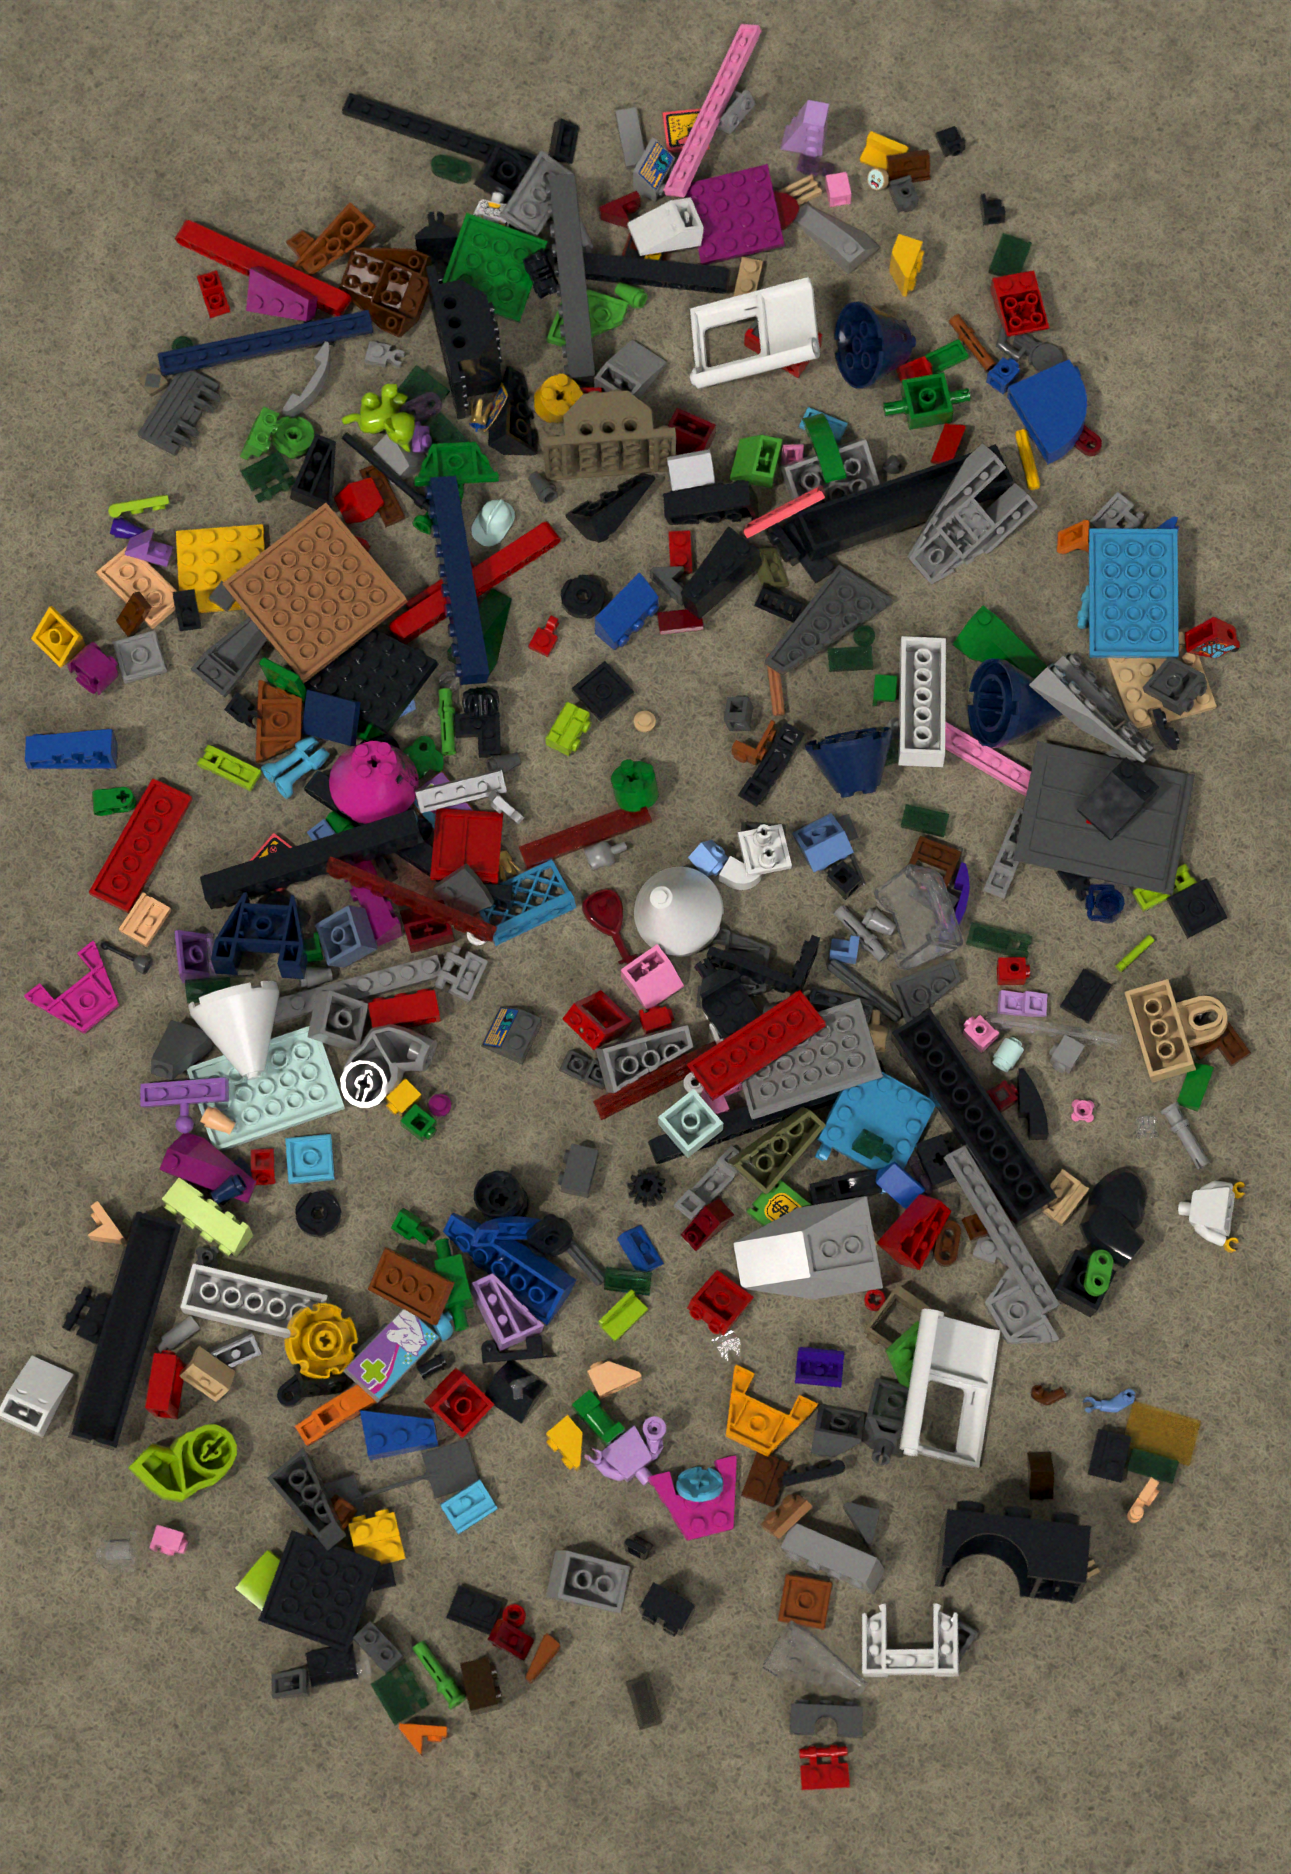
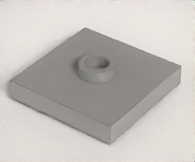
(139, 657)

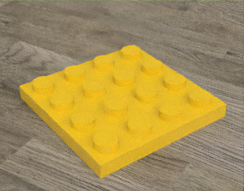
(214, 556)

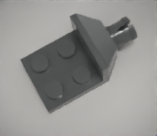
(885, 1419)

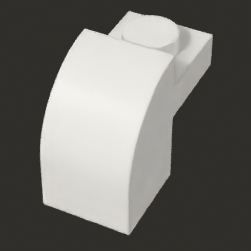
(735, 875)

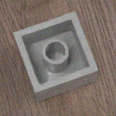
(337, 1020)

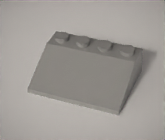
(806, 475)

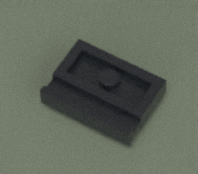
(1085, 995)
(1109, 1455)
(474, 1610)
(331, 1666)

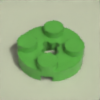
(293, 447)

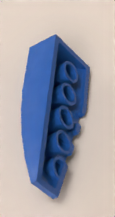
(529, 1277)

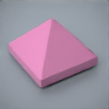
(791, 453)

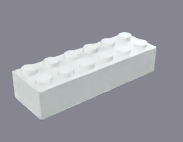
(922, 701)
(244, 1300)

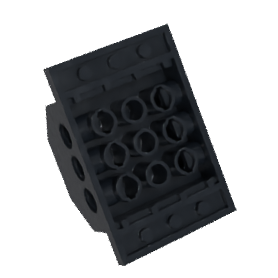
(466, 338)

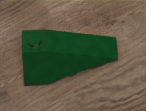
(493, 618)

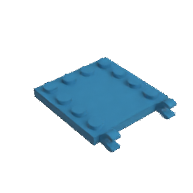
(882, 1108)

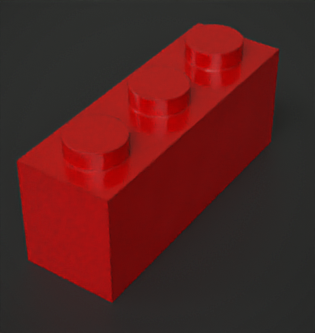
(405, 1009)

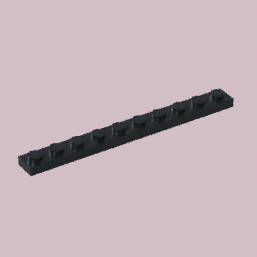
(424, 129)

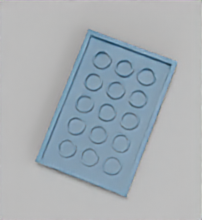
(1133, 593)

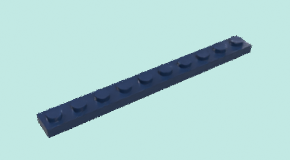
(265, 343)

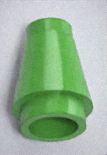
(631, 294)

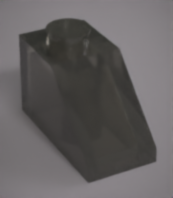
(643, 1702)

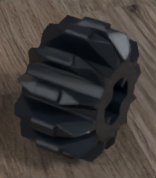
(480, 701)
(637, 1186)

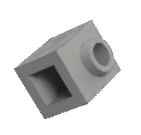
(1065, 1054)

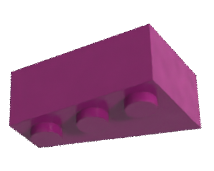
(276, 297)

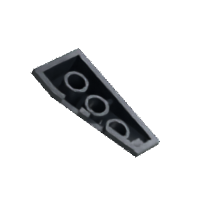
(512, 428)

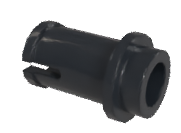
(432, 1366)

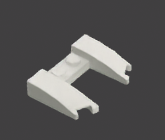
(881, 1662)

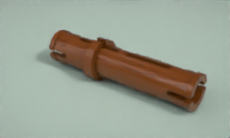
(958, 323)

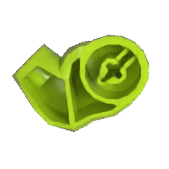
(188, 1465)

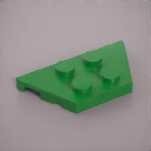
(457, 460)

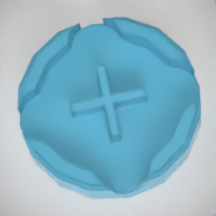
(699, 1484)

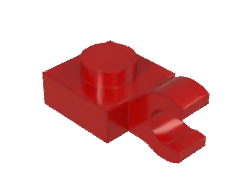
(545, 640)

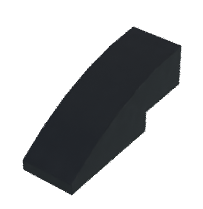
(1031, 1107)
(844, 1187)

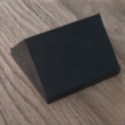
(502, 1394)

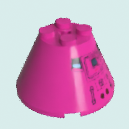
(373, 781)

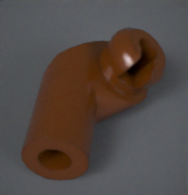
(1045, 1397)

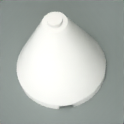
(678, 911)
(240, 1023)

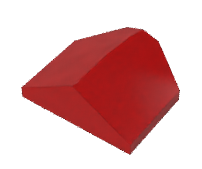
(359, 501)

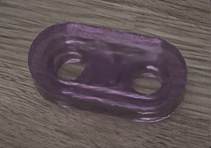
(421, 406)

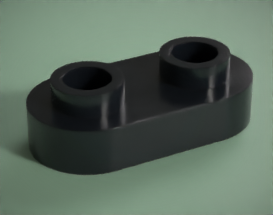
(292, 1386)

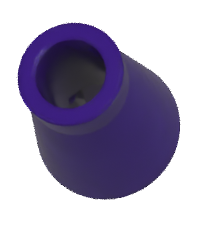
(124, 529)

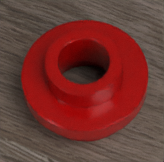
(514, 1609)

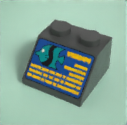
(512, 1033)

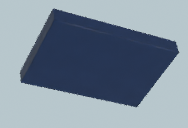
(331, 717)

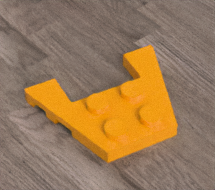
(757, 1423)

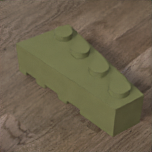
(777, 1150)

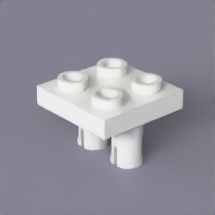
(764, 850)

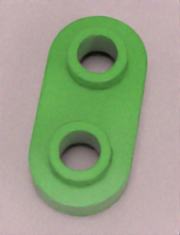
(1098, 1271)

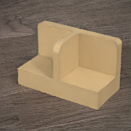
(208, 1374)

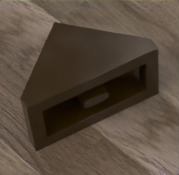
(1040, 1475)

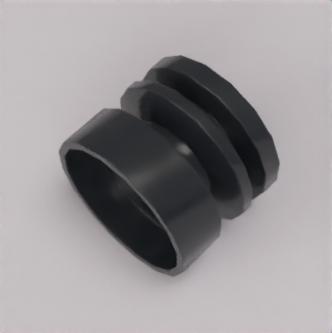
(496, 1189)

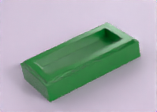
(947, 356)

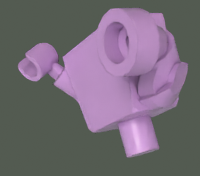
(629, 1454)

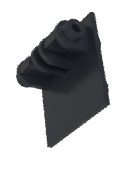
(541, 273)

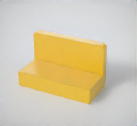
(878, 148)

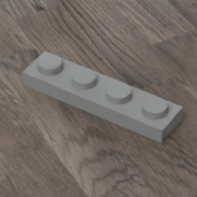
(460, 791)

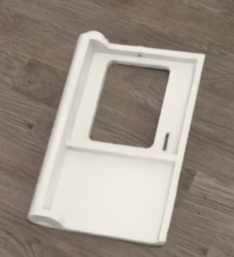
(785, 331)

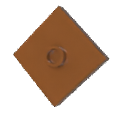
(805, 1601)

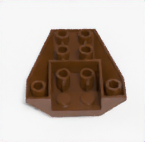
(389, 285)

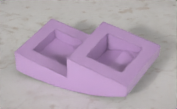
(1022, 1004)

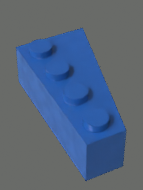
(72, 750)

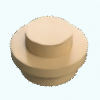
(644, 721)

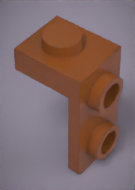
(745, 753)

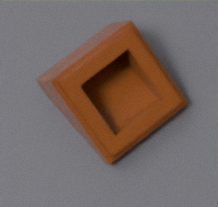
(300, 243)

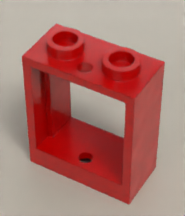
(605, 1012)
(165, 1385)

